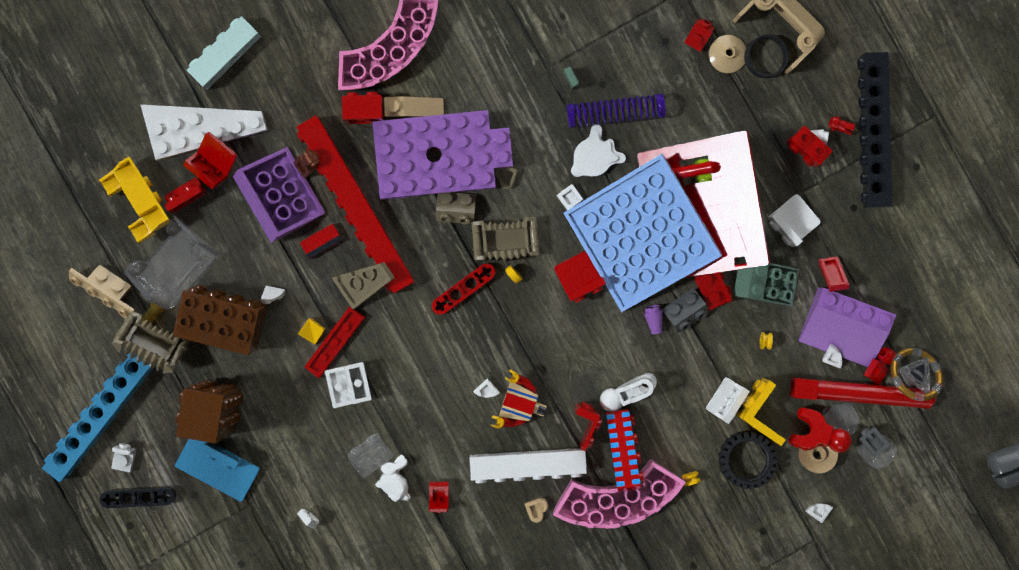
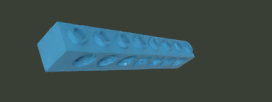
(53, 462)

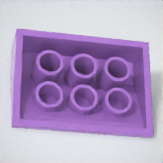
(278, 194)
(848, 324)

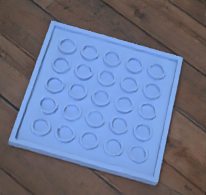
(642, 233)

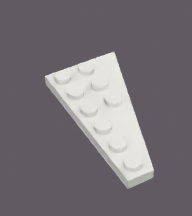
(182, 129)

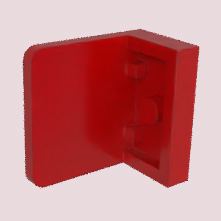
(211, 161)
(579, 277)
(588, 412)

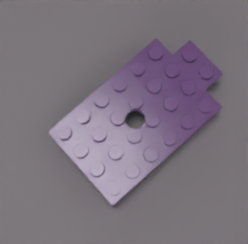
(467, 159)

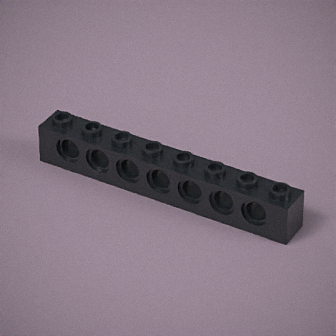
(880, 64)

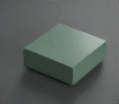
(570, 77)

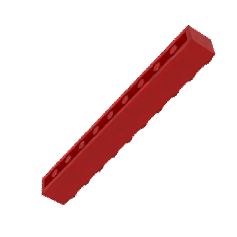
(354, 202)

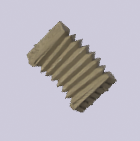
(505, 240)
(149, 344)

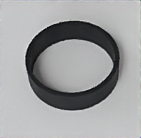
(780, 42)

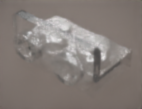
(370, 455)

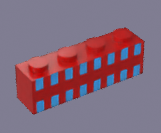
(623, 450)

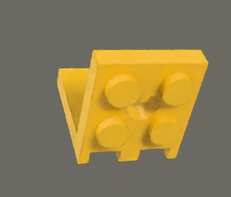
(761, 391)

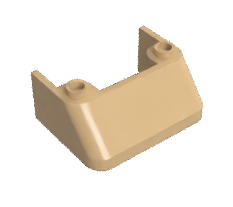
(799, 18)

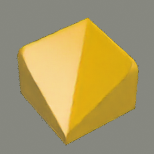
(312, 331)

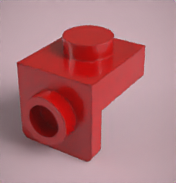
(699, 34)
(438, 497)

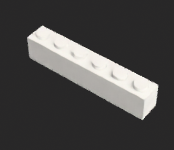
(527, 464)

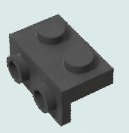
(686, 310)

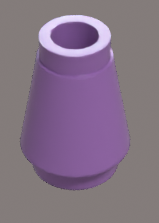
(654, 318)

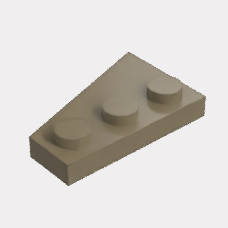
(363, 283)

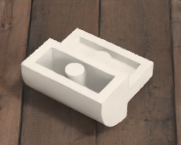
(348, 385)

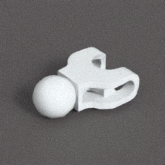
(628, 393)

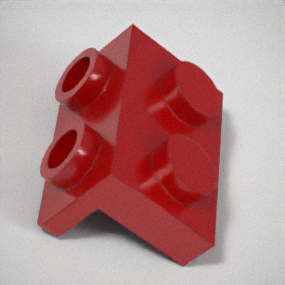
(809, 147)

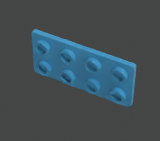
(217, 468)

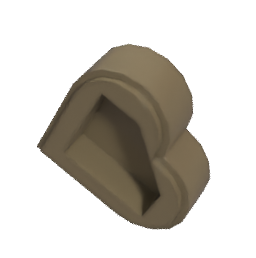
(506, 176)

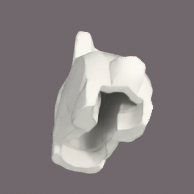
(392, 482)

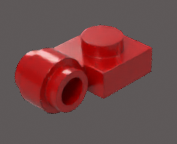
(877, 369)

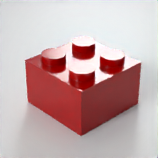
(363, 108)

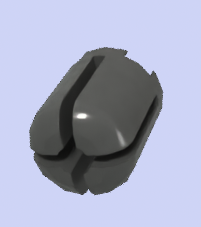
(1005, 466)

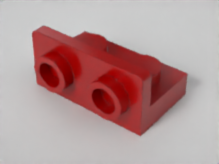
(184, 195)
(713, 289)

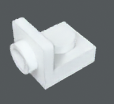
(123, 457)

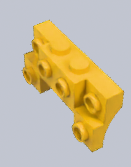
(138, 191)

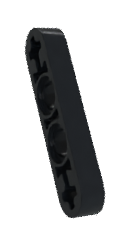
(138, 500)

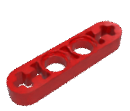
(461, 286)

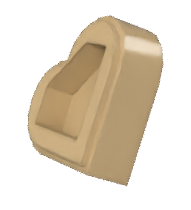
(536, 508)

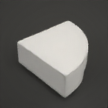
(271, 294)
(833, 356)
(486, 390)
(819, 511)

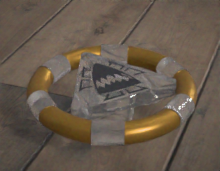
(916, 374)

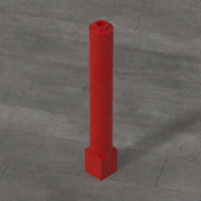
(855, 392)

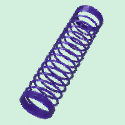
(660, 103)

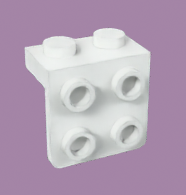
(793, 220)

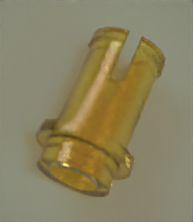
(152, 313)

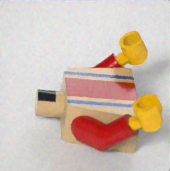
(518, 403)

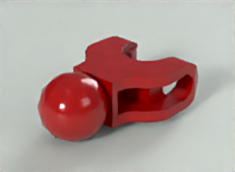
(820, 434)

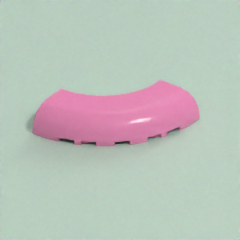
(391, 50)
(608, 508)

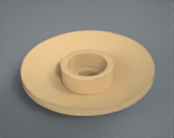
(721, 60)
(818, 465)

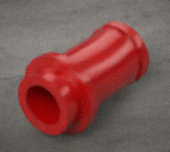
(840, 125)

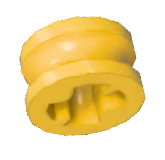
(766, 340)
(691, 478)

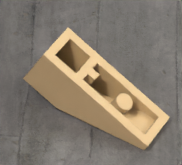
(412, 107)

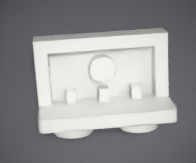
(727, 400)

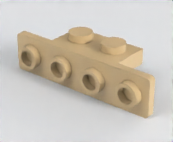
(104, 286)

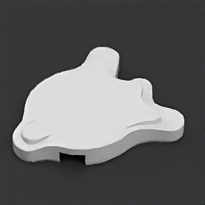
(595, 156)

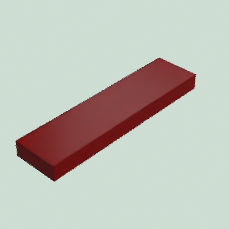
(334, 342)

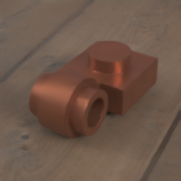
(306, 162)

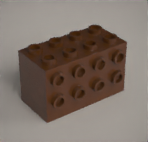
(220, 319)
(208, 411)

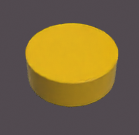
(513, 274)

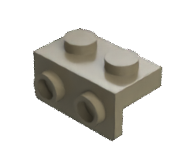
(455, 208)

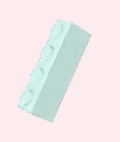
(223, 53)

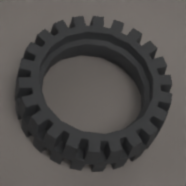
(764, 476)

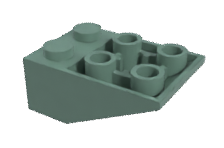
(767, 283)

